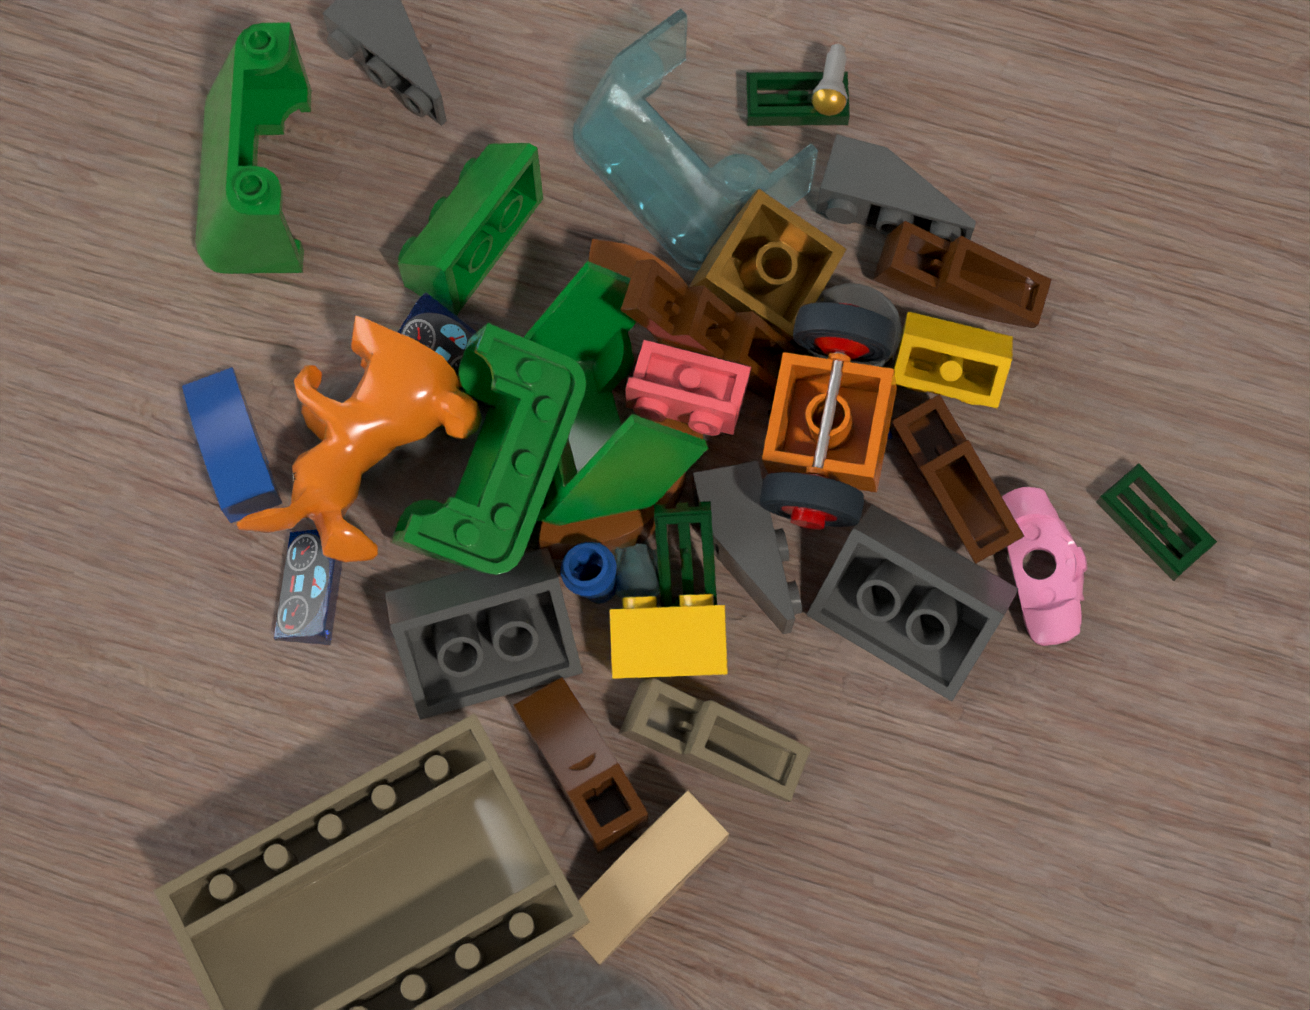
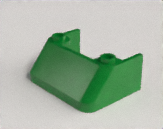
(605, 463)

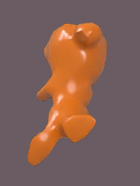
(397, 402)

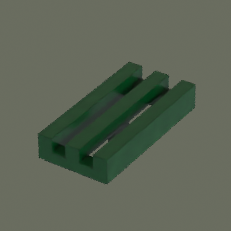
(789, 108)
(683, 517)
(1142, 535)

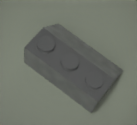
(911, 602)
(482, 634)

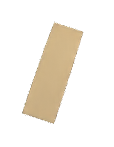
(648, 875)

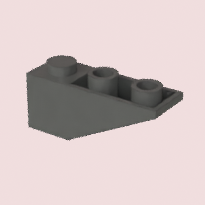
(388, 49)
(881, 191)
(747, 539)

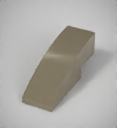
(714, 739)

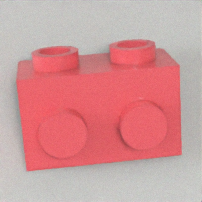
(687, 388)

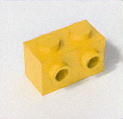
(953, 360)
(668, 639)

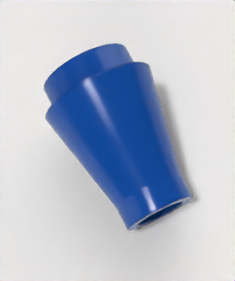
(590, 571)

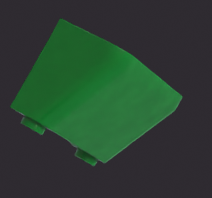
(239, 202)
(502, 490)

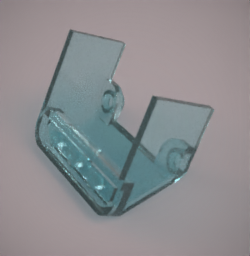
(656, 170)

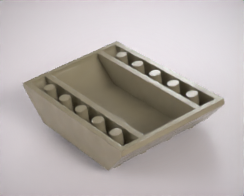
(381, 892)

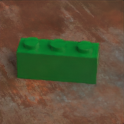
(473, 224)

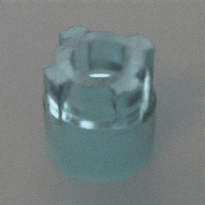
(637, 571)

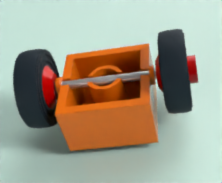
(829, 417)

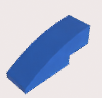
(230, 445)

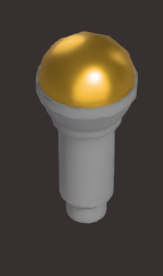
(830, 95)

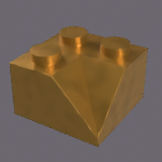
(769, 263)

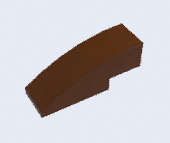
(961, 276)
(957, 479)

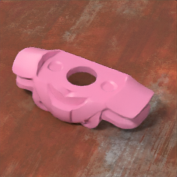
(1052, 604)

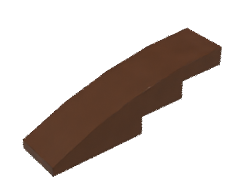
(705, 325)

